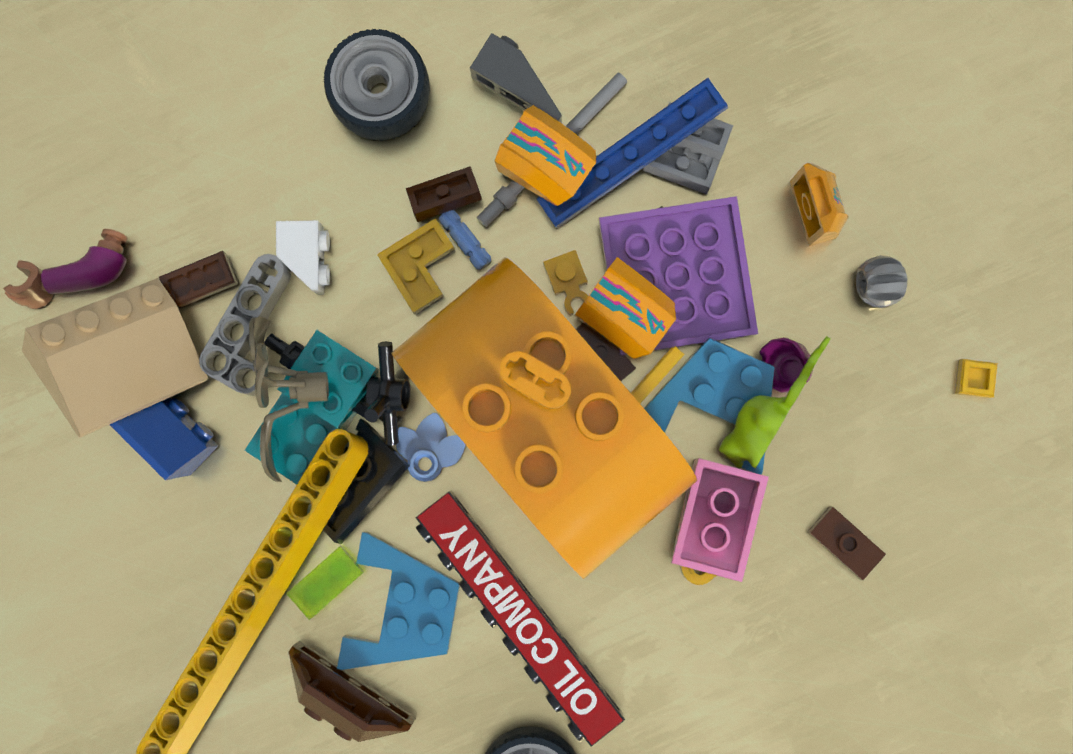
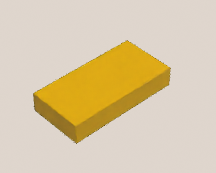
(657, 373)

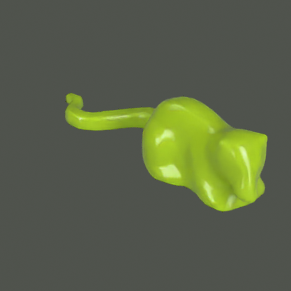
(762, 418)

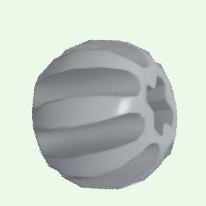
(881, 281)

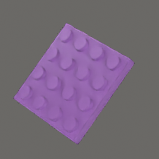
(694, 259)

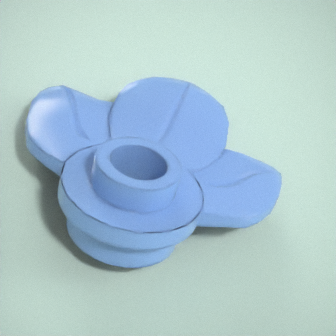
(430, 442)

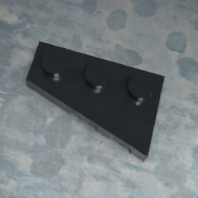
(375, 477)

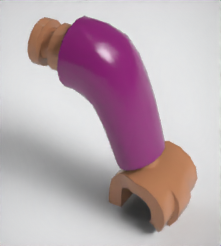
(96, 269)

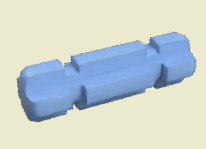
(465, 239)

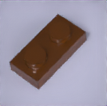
(443, 194)

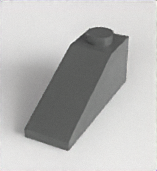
(510, 75)

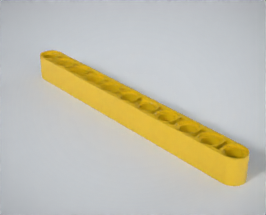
(185, 712)

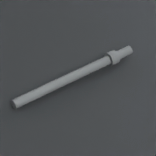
(506, 196)

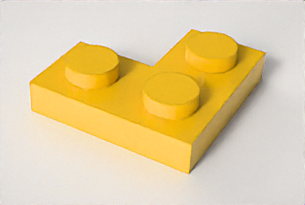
(408, 261)

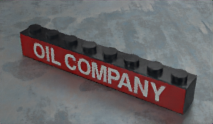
(521, 619)

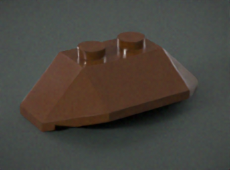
(343, 699)

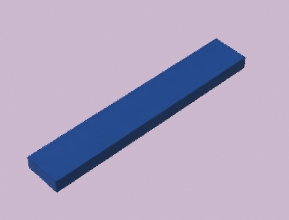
(641, 148)

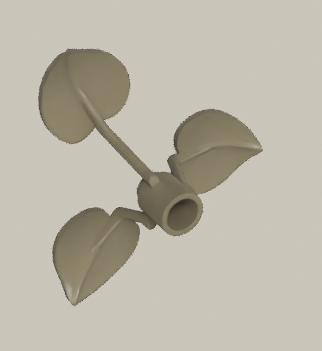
(302, 386)

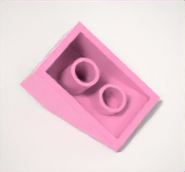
(719, 519)

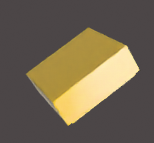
(976, 378)

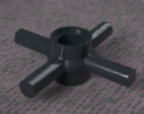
(387, 394)

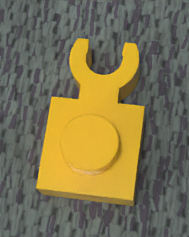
(567, 276)

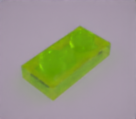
(325, 582)

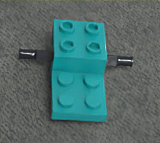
(301, 432)

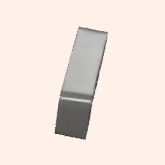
(239, 313)

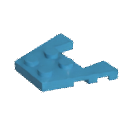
(717, 382)
(416, 612)

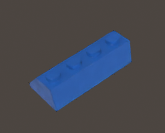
(167, 438)

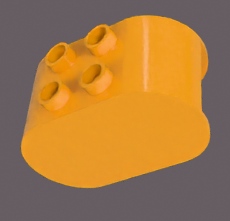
(576, 471)

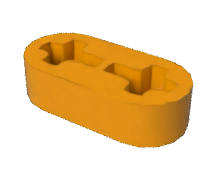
(539, 370)

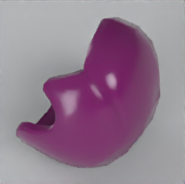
(788, 359)

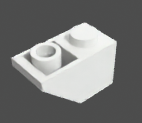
(302, 250)

